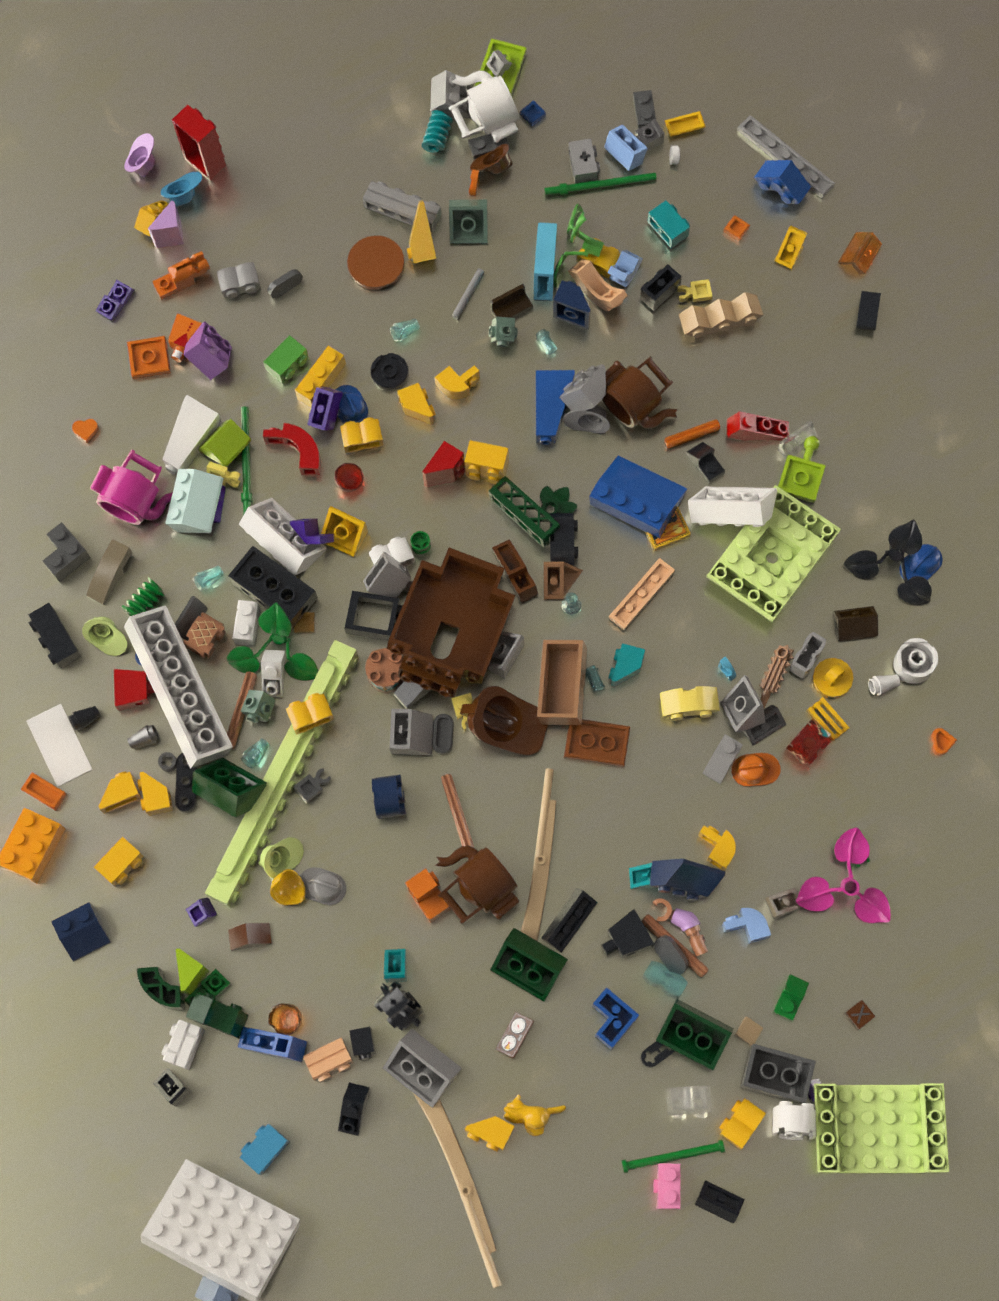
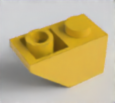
(148, 214)
(415, 404)
(155, 795)
(492, 1130)

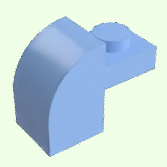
(625, 268)
(753, 923)

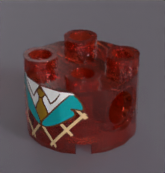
(816, 732)

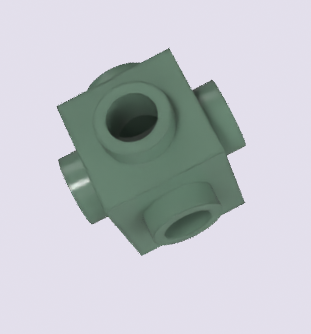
(503, 331)
(258, 706)

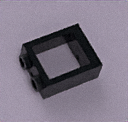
(353, 610)

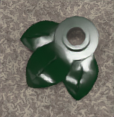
(557, 500)

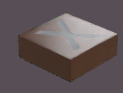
(860, 1014)

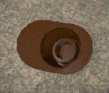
(494, 161)

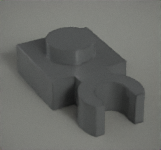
(310, 787)

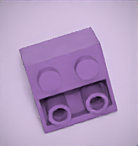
(208, 351)

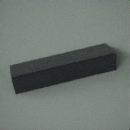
(569, 920)

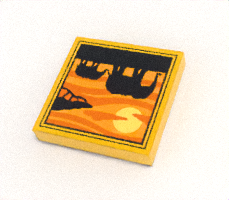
(674, 532)

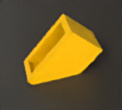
(119, 792)

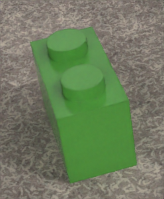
(286, 359)

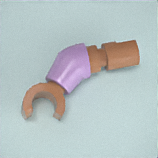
(687, 922)

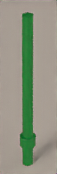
(563, 188)
(246, 496)

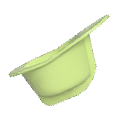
(105, 636)
(281, 856)

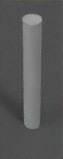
(467, 294)

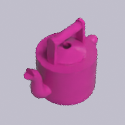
(128, 492)

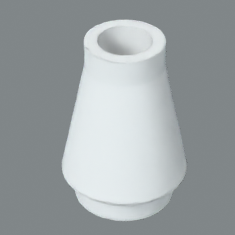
(882, 684)

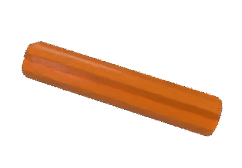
(692, 433)

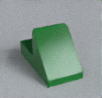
(791, 997)

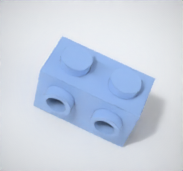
(625, 147)

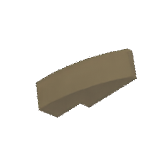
(108, 571)

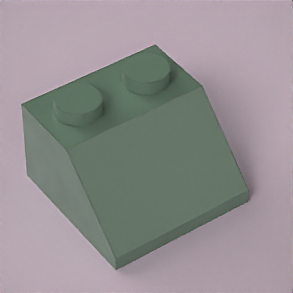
(468, 221)

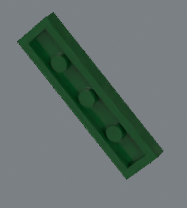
(515, 513)

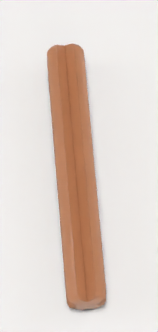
(238, 717)
(456, 810)
(658, 930)

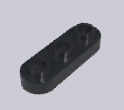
(184, 790)

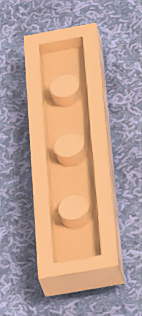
(641, 594)

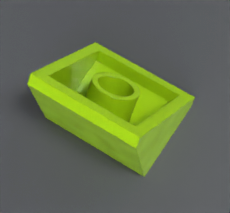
(225, 443)
(190, 972)

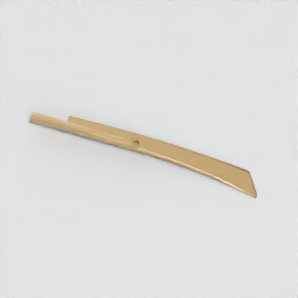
(540, 874)
(464, 1182)

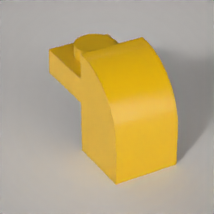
(454, 386)
(724, 846)

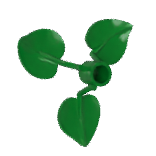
(274, 622)

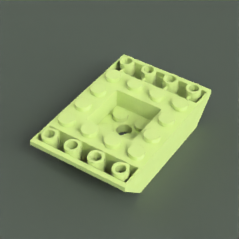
(797, 540)

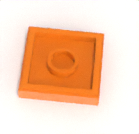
(148, 357)

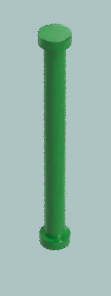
(672, 1156)

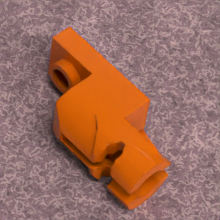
(181, 275)

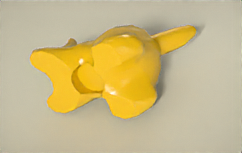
(532, 1117)

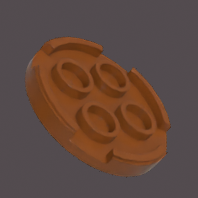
(375, 262)

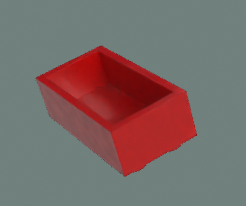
(199, 141)

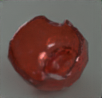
(348, 477)

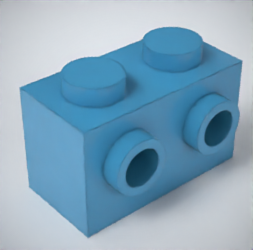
(264, 1148)

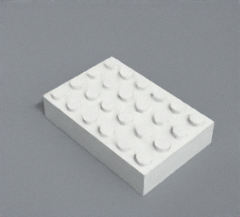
(220, 1231)

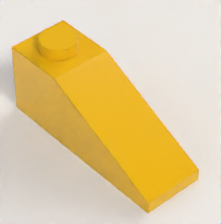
(420, 240)

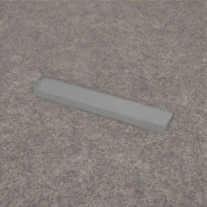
(779, 150)

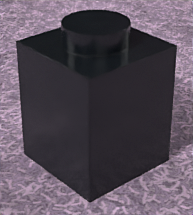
(362, 1043)

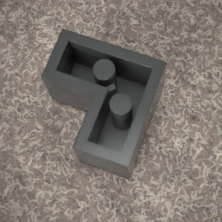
(69, 553)

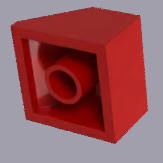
(444, 466)

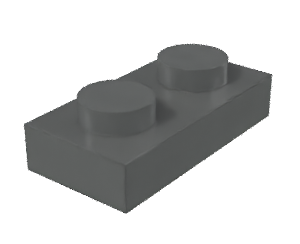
(644, 107)
(483, 145)

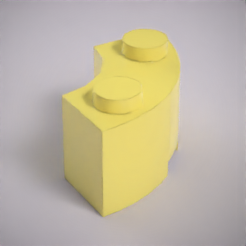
(682, 703)

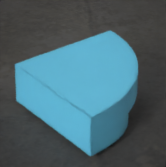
(726, 667)

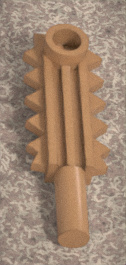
(776, 670)

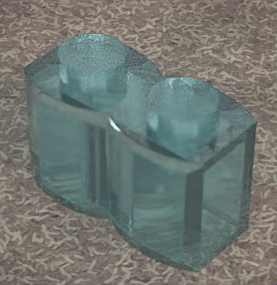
(660, 977)

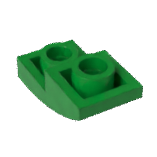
(213, 984)

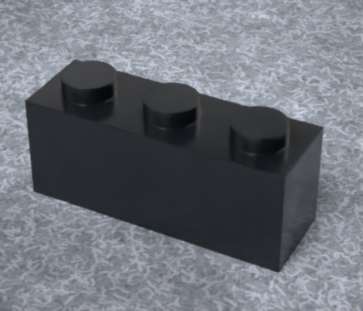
(53, 636)

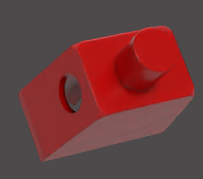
(131, 689)

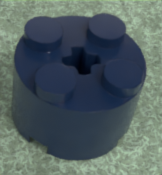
(388, 796)

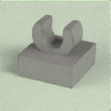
(498, 63)

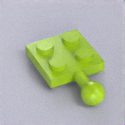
(802, 476)

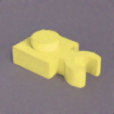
(697, 291)
(229, 477)
(457, 704)

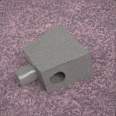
(388, 577)

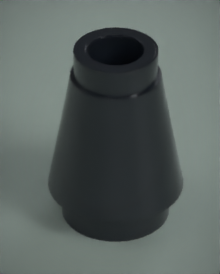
(82, 718)

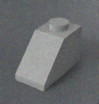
(722, 759)

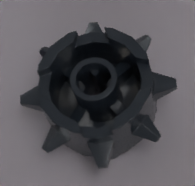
(399, 1006)

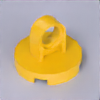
(832, 678)

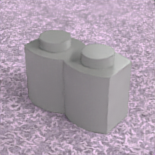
(238, 280)
(807, 655)

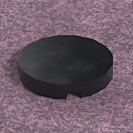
(389, 372)

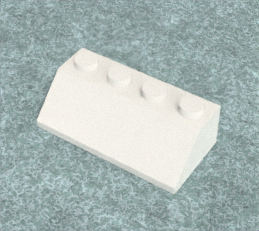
(732, 506)
(272, 530)

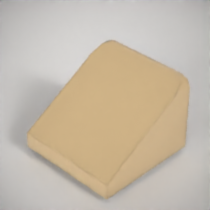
(748, 1031)

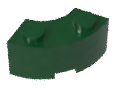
(159, 990)
(217, 1015)

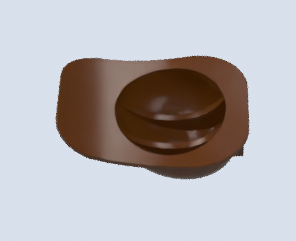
(505, 721)

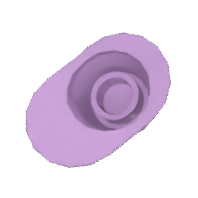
(140, 156)

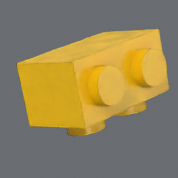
(119, 862)

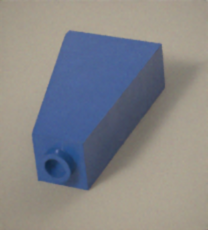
(549, 406)

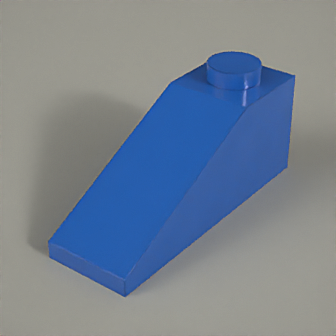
(272, 1044)

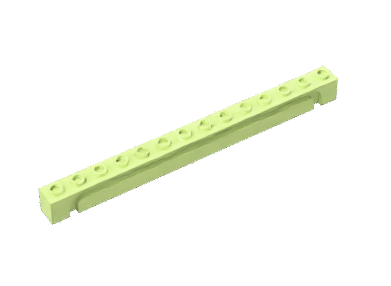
(280, 780)

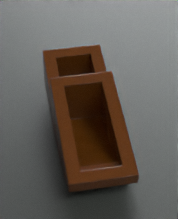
(515, 571)

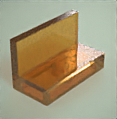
(861, 251)

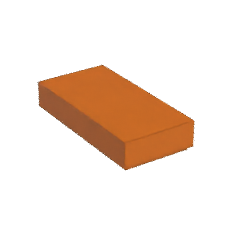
(43, 791)

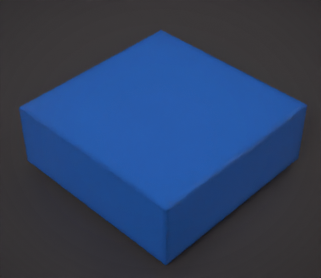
(532, 113)

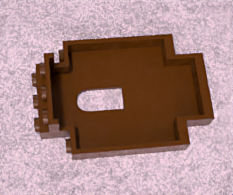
(458, 595)

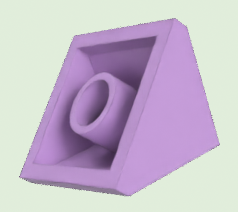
(167, 228)

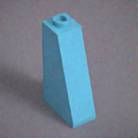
(545, 261)

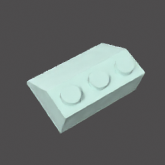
(194, 501)

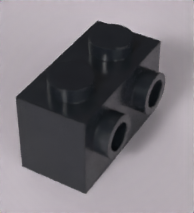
(660, 287)

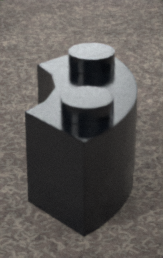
(562, 540)

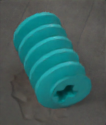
(437, 132)

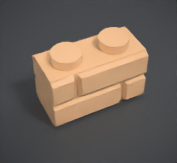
(328, 1060)

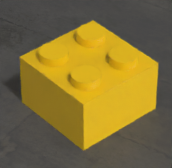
(486, 462)

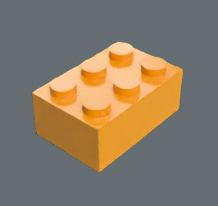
(30, 845)

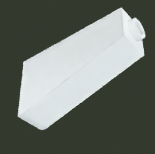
(190, 431)

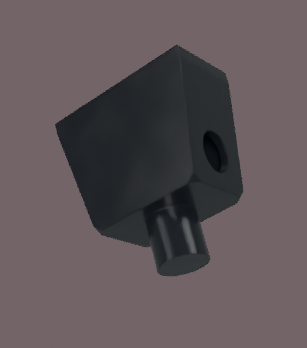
(628, 936)

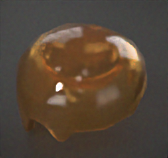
(285, 1018)

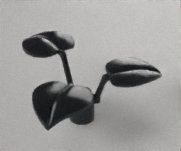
(902, 540)

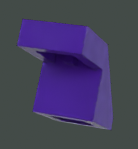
(309, 531)

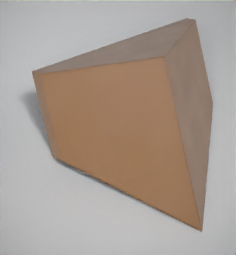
(559, 579)

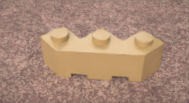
(721, 315)

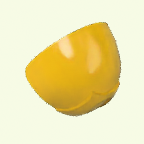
(288, 888)

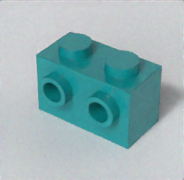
(668, 223)

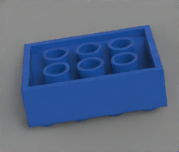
(637, 496)

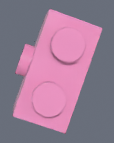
(667, 1186)

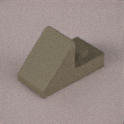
(783, 903)

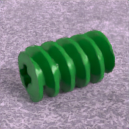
(144, 599)

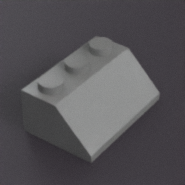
(421, 1067)

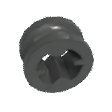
(161, 760)

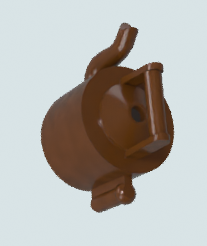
(634, 396)
(481, 882)

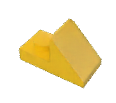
(791, 247)

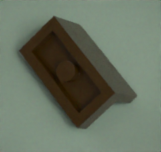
(511, 303)
(856, 623)

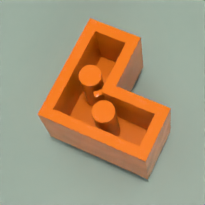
(425, 892)

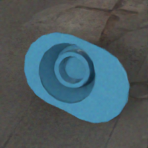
(182, 189)

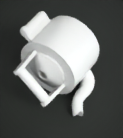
(489, 106)

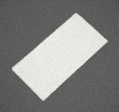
(59, 745)

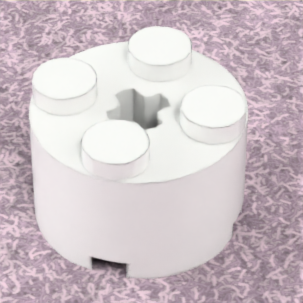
(920, 651)
(794, 1121)

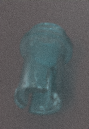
(546, 342)
(594, 678)

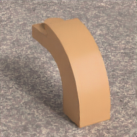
(596, 287)

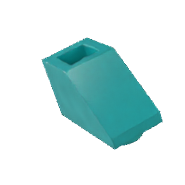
(628, 664)

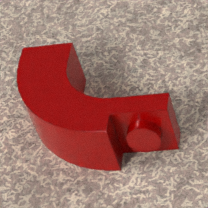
(302, 441)

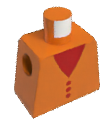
(180, 334)

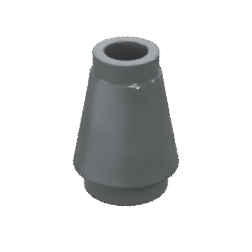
(145, 736)

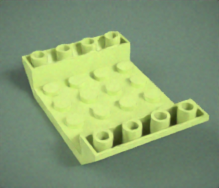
(881, 1128)

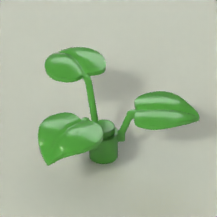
(590, 244)

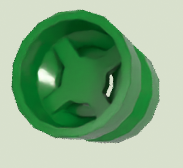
(419, 539)

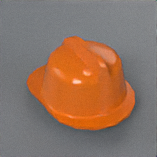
(756, 769)

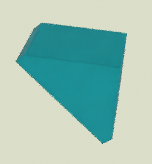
(640, 876)
(395, 965)

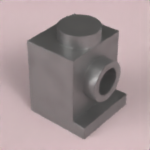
(650, 134)

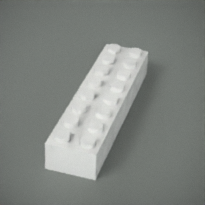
(178, 686)

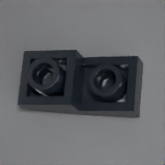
(868, 310)

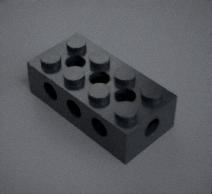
(272, 573)

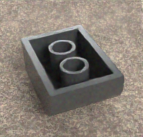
(778, 1074)

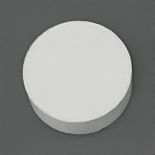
(674, 155)

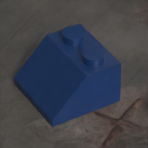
(571, 305)
(81, 931)

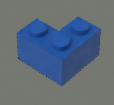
(784, 178)
(619, 1018)

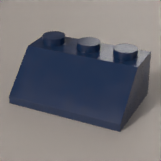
(685, 878)

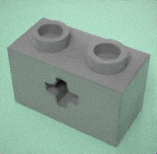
(583, 151)

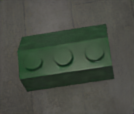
(227, 786)
(528, 964)
(694, 1034)

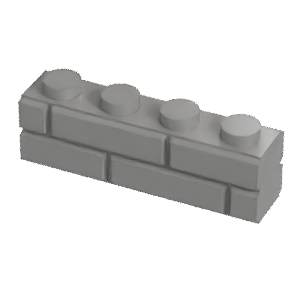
(398, 204)

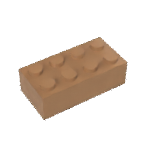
(562, 682)

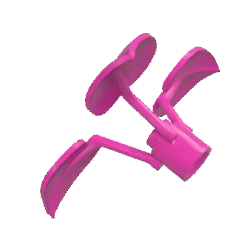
(817, 896)

